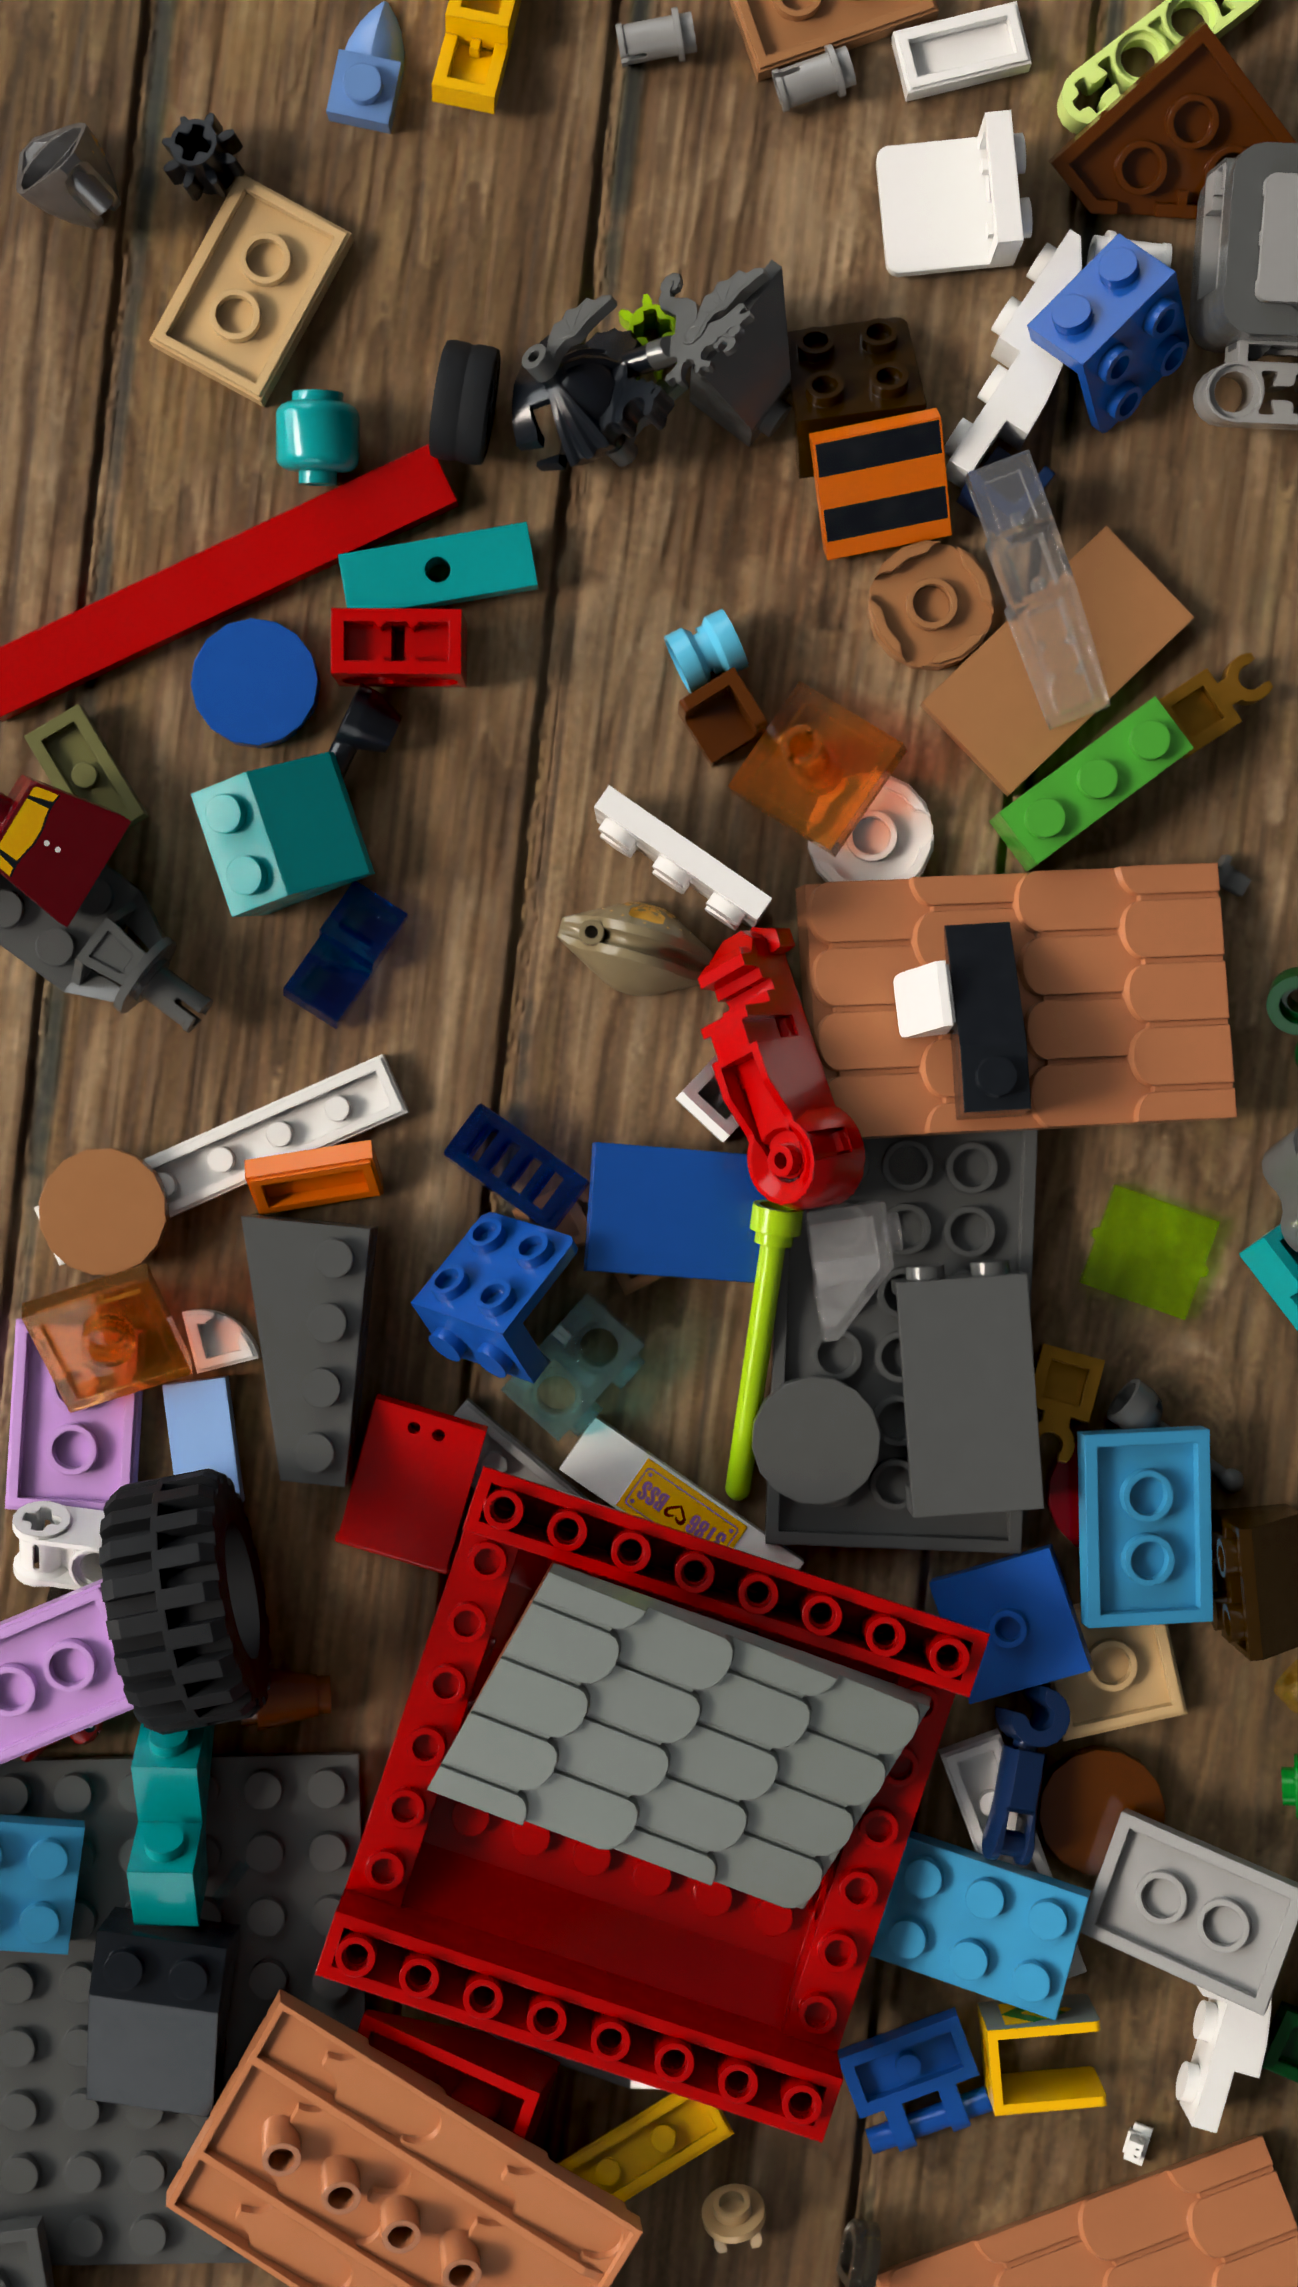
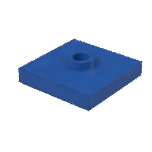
(1028, 1620)

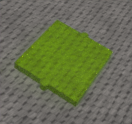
(1149, 1252)

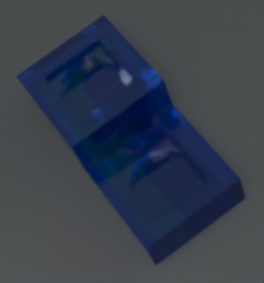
(345, 954)

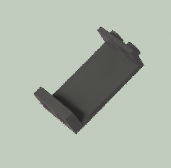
(968, 1390)

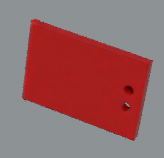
(411, 1484)

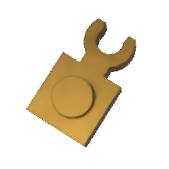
(1206, 707)
(1065, 1391)

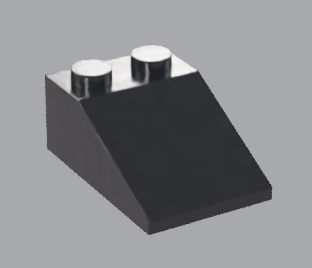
(159, 2013)

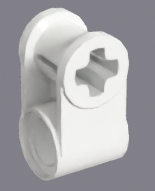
(64, 1548)

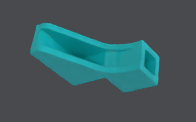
(169, 1847)

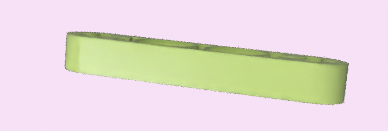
(1151, 33)

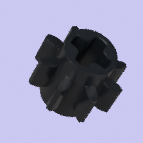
(203, 156)

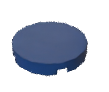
(255, 683)

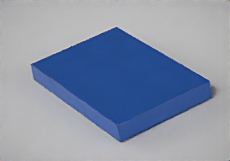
(670, 1213)

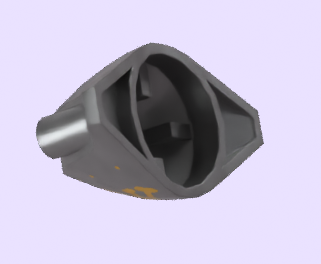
(68, 176)

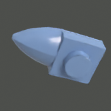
(369, 73)

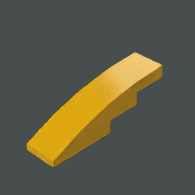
(474, 53)

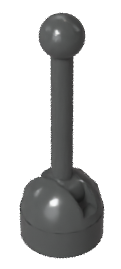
(1141, 1407)

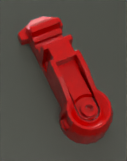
(772, 1078)

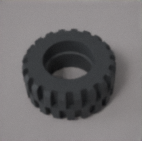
(185, 1601)

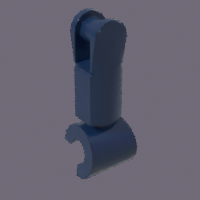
(1022, 1773)

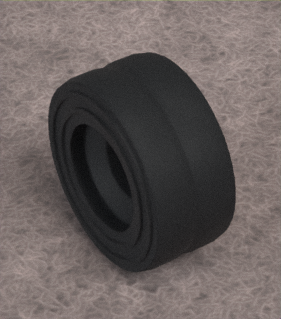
(464, 402)

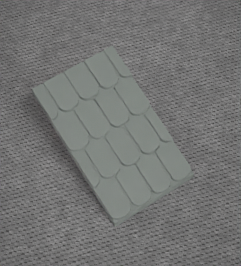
(677, 1739)

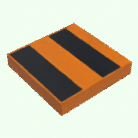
(881, 483)

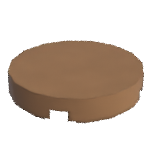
(930, 605)
(103, 1211)

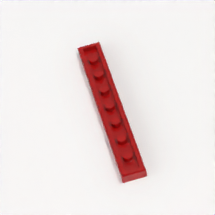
(221, 580)

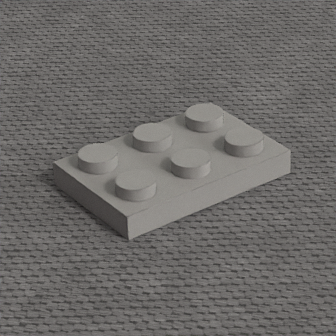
(1193, 1911)

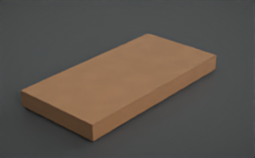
(990, 699)

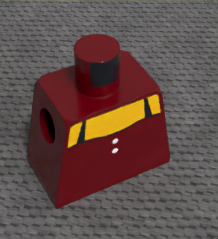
(55, 844)

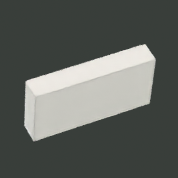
(961, 51)

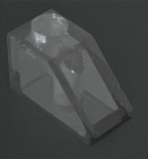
(849, 1259)

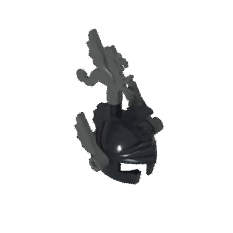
(598, 385)

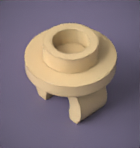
(734, 2216)

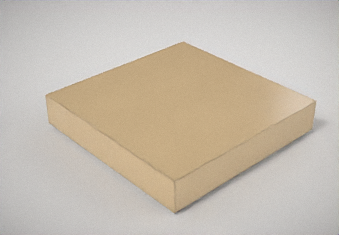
(1129, 1683)

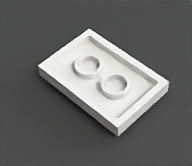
(679, 861)

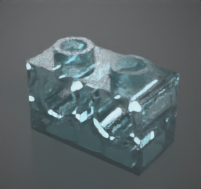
(589, 1378)

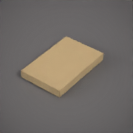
(252, 289)

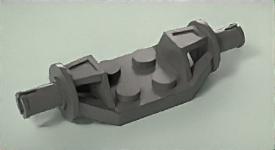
(98, 951)

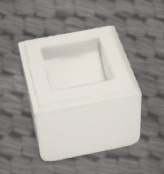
(924, 1000)

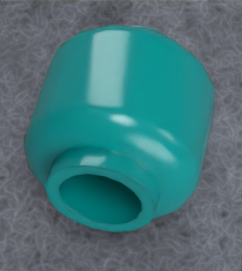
(317, 436)

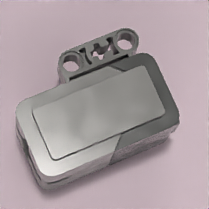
(1248, 284)

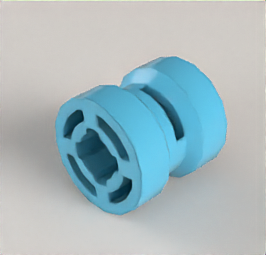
(711, 649)

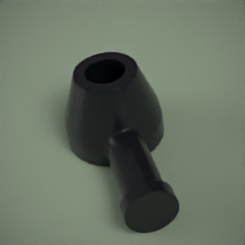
(365, 726)

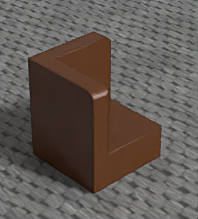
(722, 716)

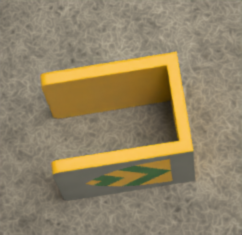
(1043, 2088)

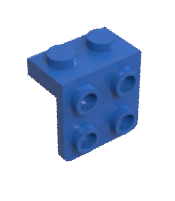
(1116, 329)
(489, 1290)

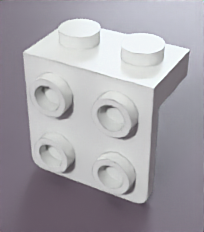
(954, 201)

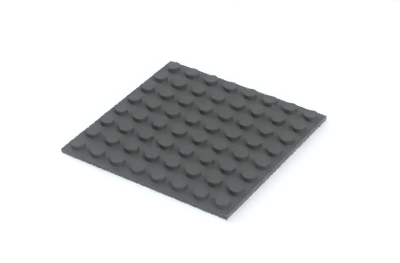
(107, 2166)

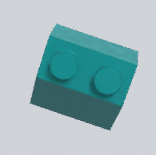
(282, 834)

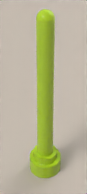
(774, 1231)

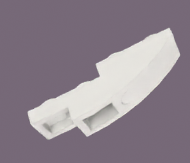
(1017, 394)
(1227, 2042)

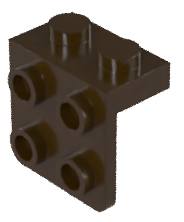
(850, 378)

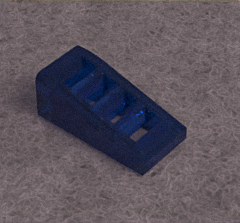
(471, 1137)

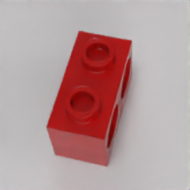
(399, 647)

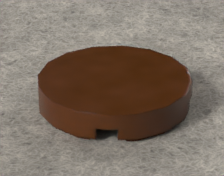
(1085, 1799)

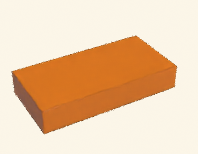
(314, 1177)

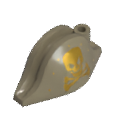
(636, 948)

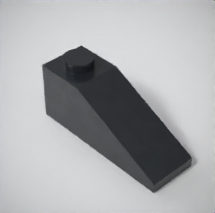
(989, 1024)

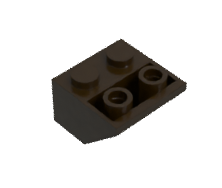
(1256, 1578)

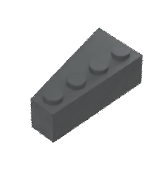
(313, 1332)

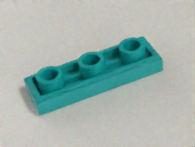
(480, 565)

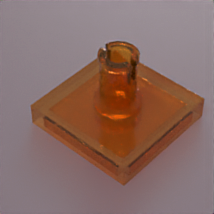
(817, 768)
(107, 1338)

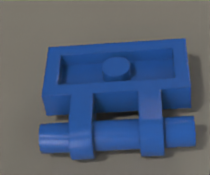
(909, 2065)

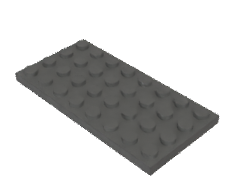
(955, 1206)

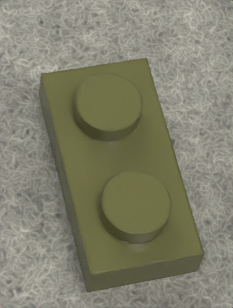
(82, 763)

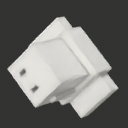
(1137, 2143)

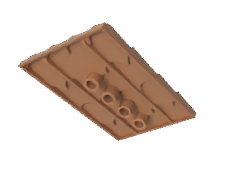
(1112, 982)
(372, 2176)
(1183, 2225)

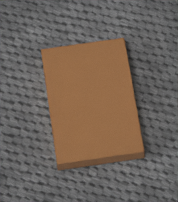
(795, 30)

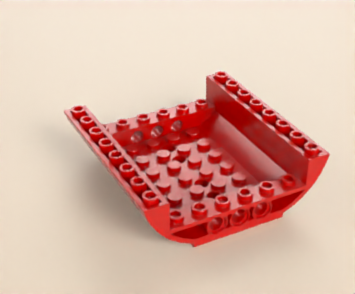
(591, 1943)

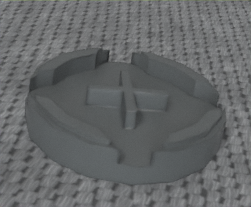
(815, 1440)

